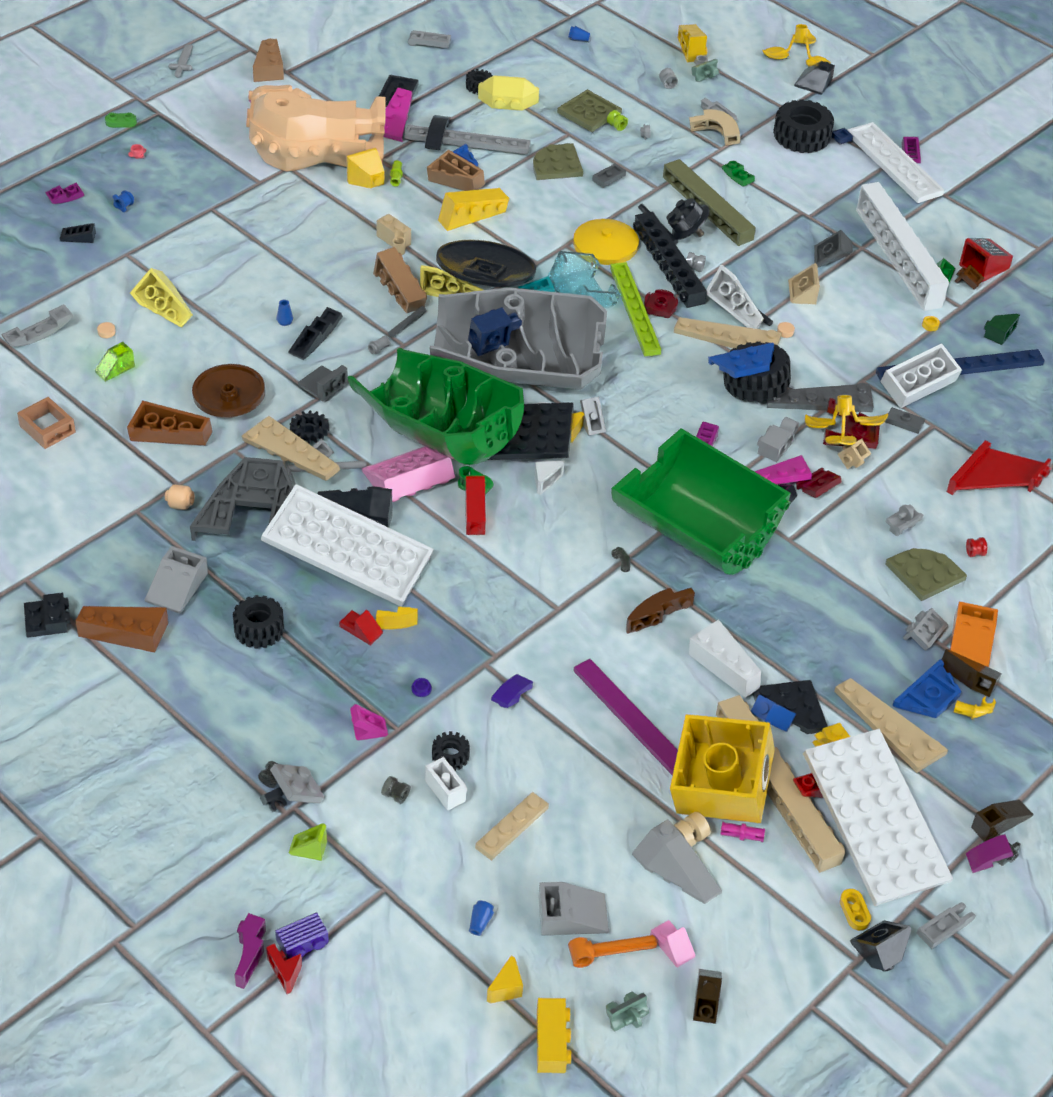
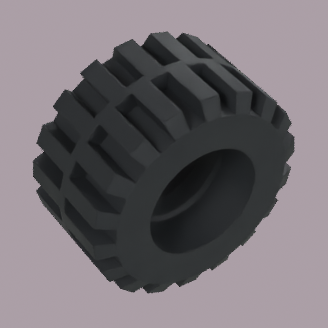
(258, 633)

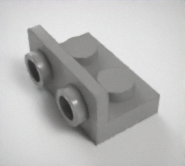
(926, 628)

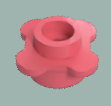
(137, 151)

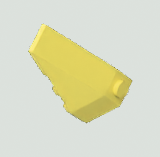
(161, 297)

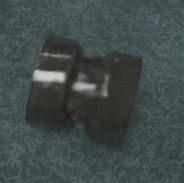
(395, 789)

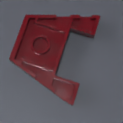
(867, 433)

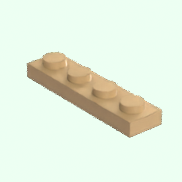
(511, 826)

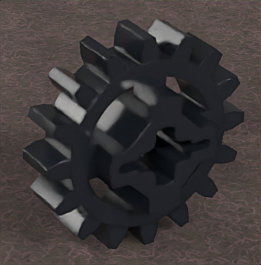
(309, 426)

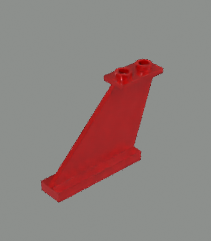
(998, 469)

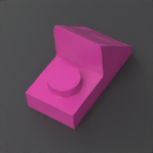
(367, 724)

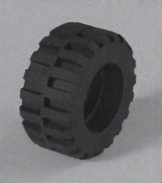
(803, 126)
(764, 384)

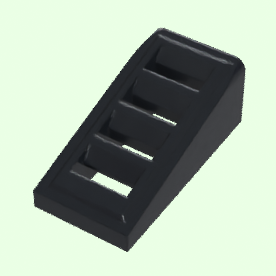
(80, 233)

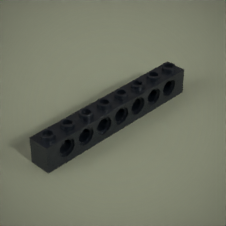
(670, 259)

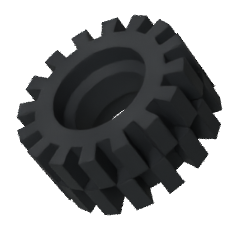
(474, 78)
(451, 741)

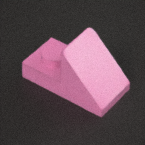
(674, 943)

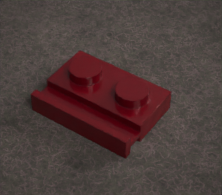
(820, 483)

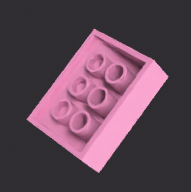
(411, 472)

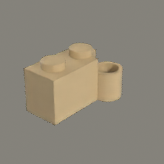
(394, 233)

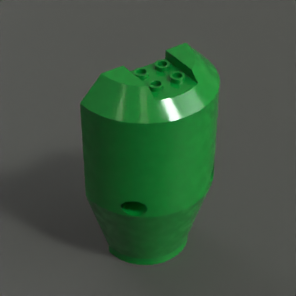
(447, 406)

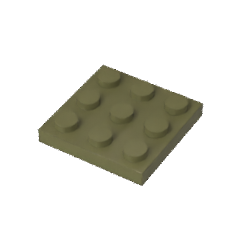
(588, 110)

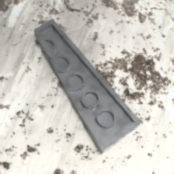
(818, 397)

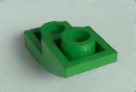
(736, 173)

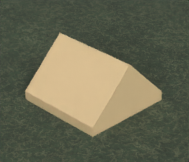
(805, 286)

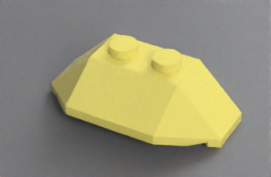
(508, 93)

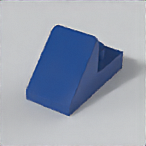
(773, 713)

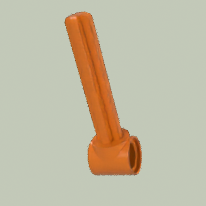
(584, 951)

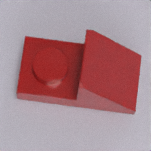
(361, 626)
(285, 969)

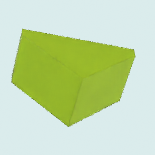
(310, 843)

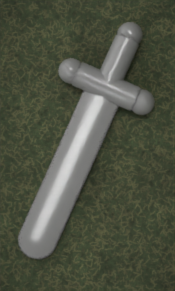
(181, 65)

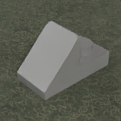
(593, 417)

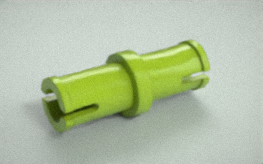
(396, 173)

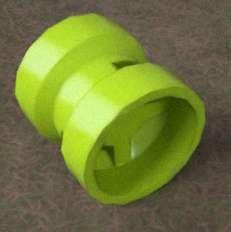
(617, 120)

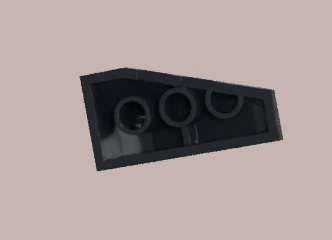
(372, 503)

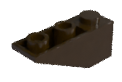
(971, 673)
(999, 818)

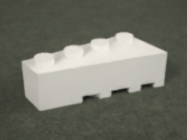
(725, 658)

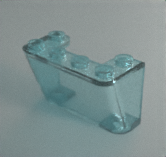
(573, 275)

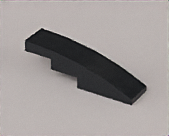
(315, 334)

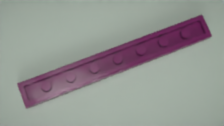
(628, 713)

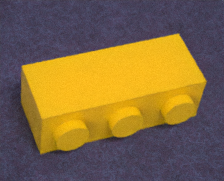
(553, 1035)

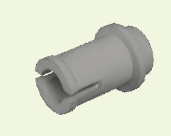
(375, 346)

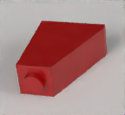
(475, 505)

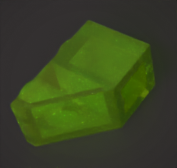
(115, 362)

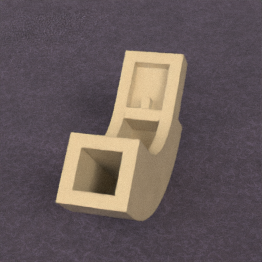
(718, 121)

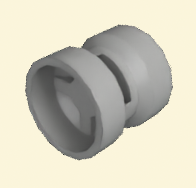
(668, 78)
(695, 261)

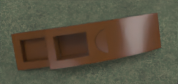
(652, 609)

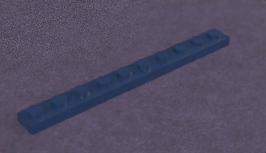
(991, 362)

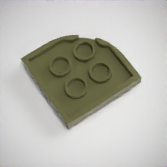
(557, 162)
(925, 571)

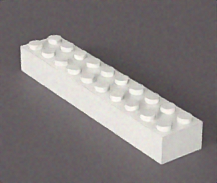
(902, 246)

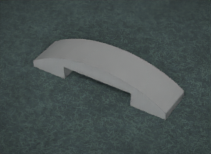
(40, 330)

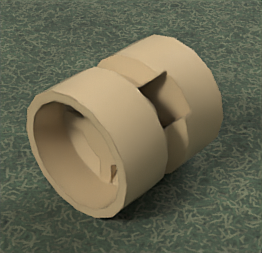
(694, 828)

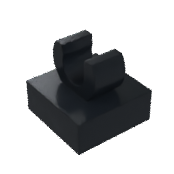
(272, 797)

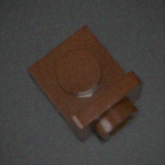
(970, 276)

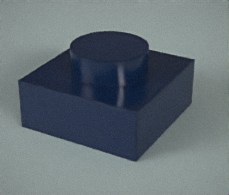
(842, 136)

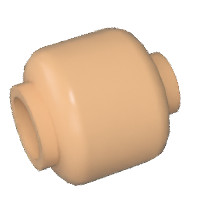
(179, 497)

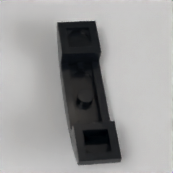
(436, 132)

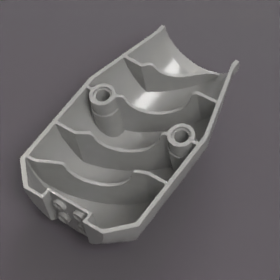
(551, 348)

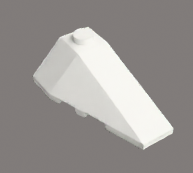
(731, 295)

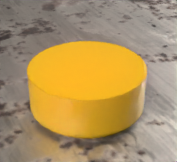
(930, 323)

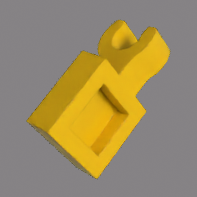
(830, 734)

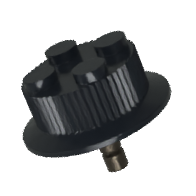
(687, 218)

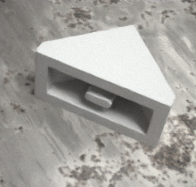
(547, 474)

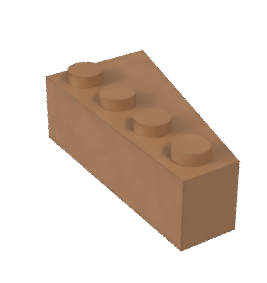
(399, 279)

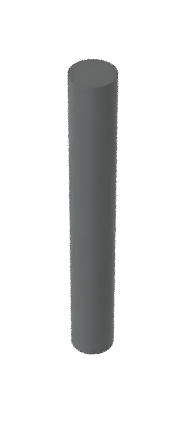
(407, 321)

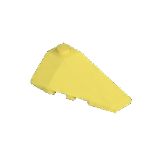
(438, 282)

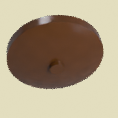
(228, 390)

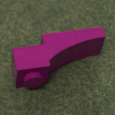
(250, 935)

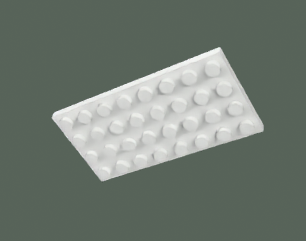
(347, 545)
(877, 817)

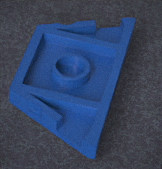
(744, 361)
(930, 693)

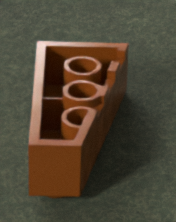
(124, 626)

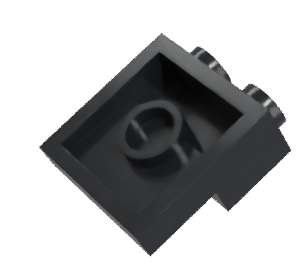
(47, 615)

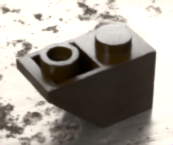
(707, 996)

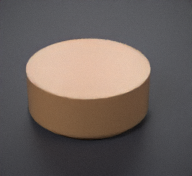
(786, 329)
(106, 330)

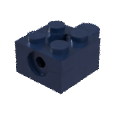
(492, 330)

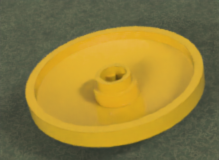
(607, 240)

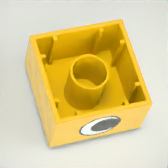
(723, 768)

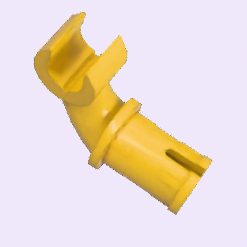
(973, 710)

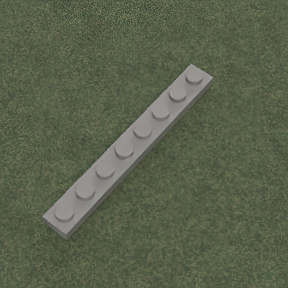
(473, 140)

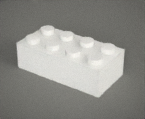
(921, 375)

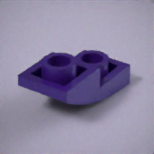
(510, 691)

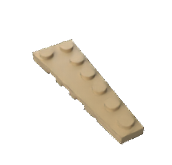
(724, 334)
(287, 445)
(899, 733)

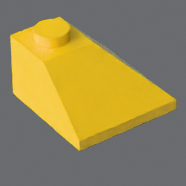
(365, 169)

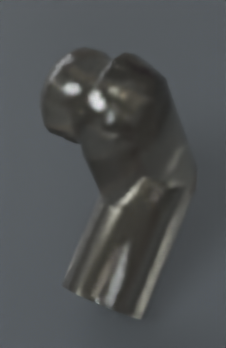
(625, 559)

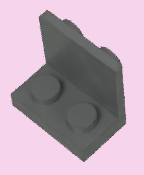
(324, 382)

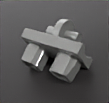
(903, 519)

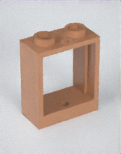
(46, 437)

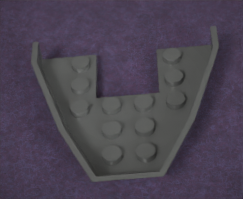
(251, 483)

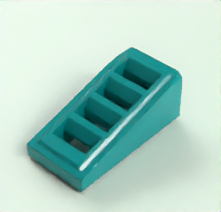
(542, 284)

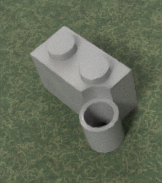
(777, 439)

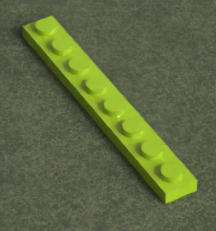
(635, 309)

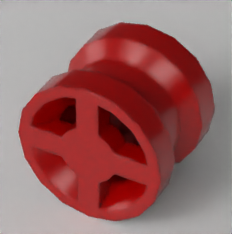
(976, 547)

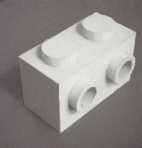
(445, 783)

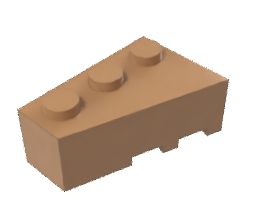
(268, 62)
(455, 172)

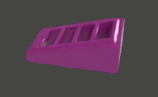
(912, 141)
(708, 433)

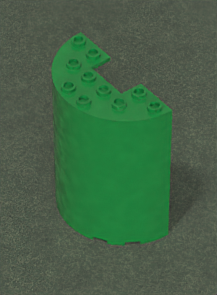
(705, 502)

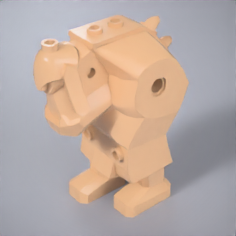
(301, 131)

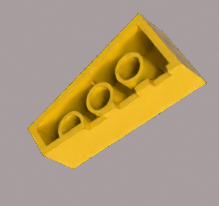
(471, 206)

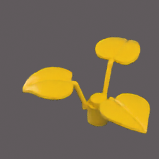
(801, 35)
(844, 407)

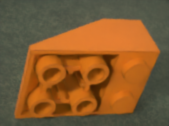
(974, 632)

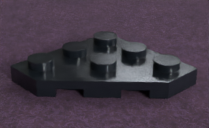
(800, 699)

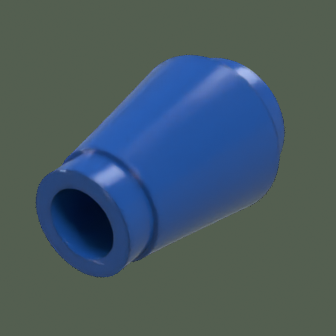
(578, 34)
(284, 313)
(480, 917)

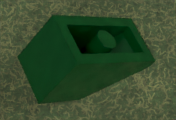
(1001, 327)

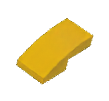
(403, 618)

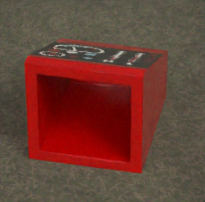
(985, 257)

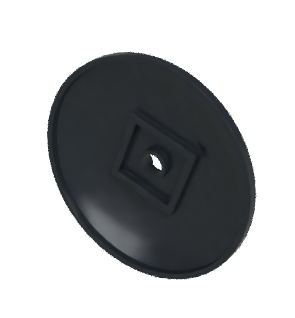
(486, 263)

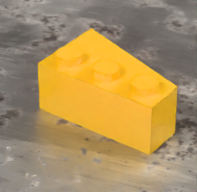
(692, 41)

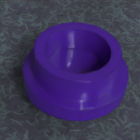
(421, 687)

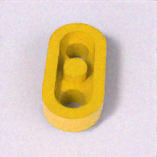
(855, 911)

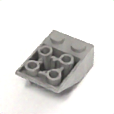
(177, 579)
(571, 910)

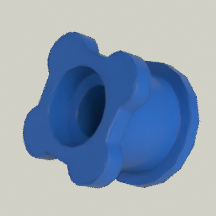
(123, 200)

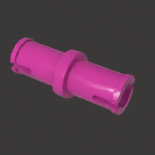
(742, 831)

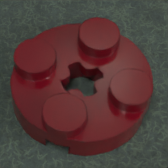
(654, 307)

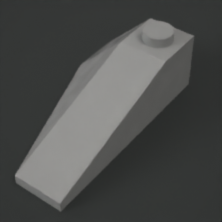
(671, 856)

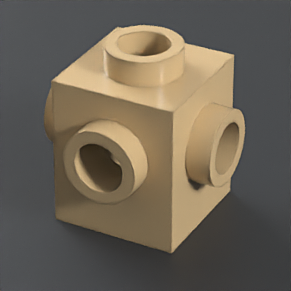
(854, 454)

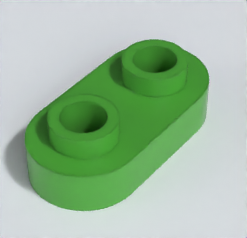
(120, 120)

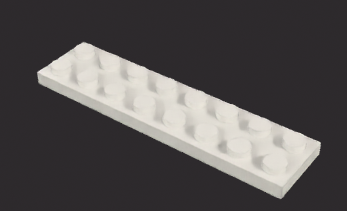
(896, 162)

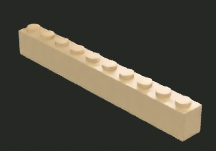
(796, 810)

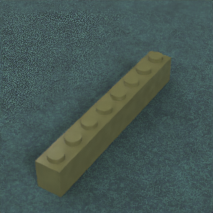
(721, 212)

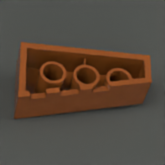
(168, 425)

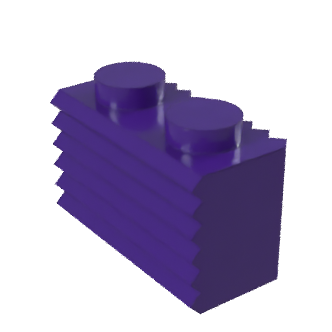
(302, 936)

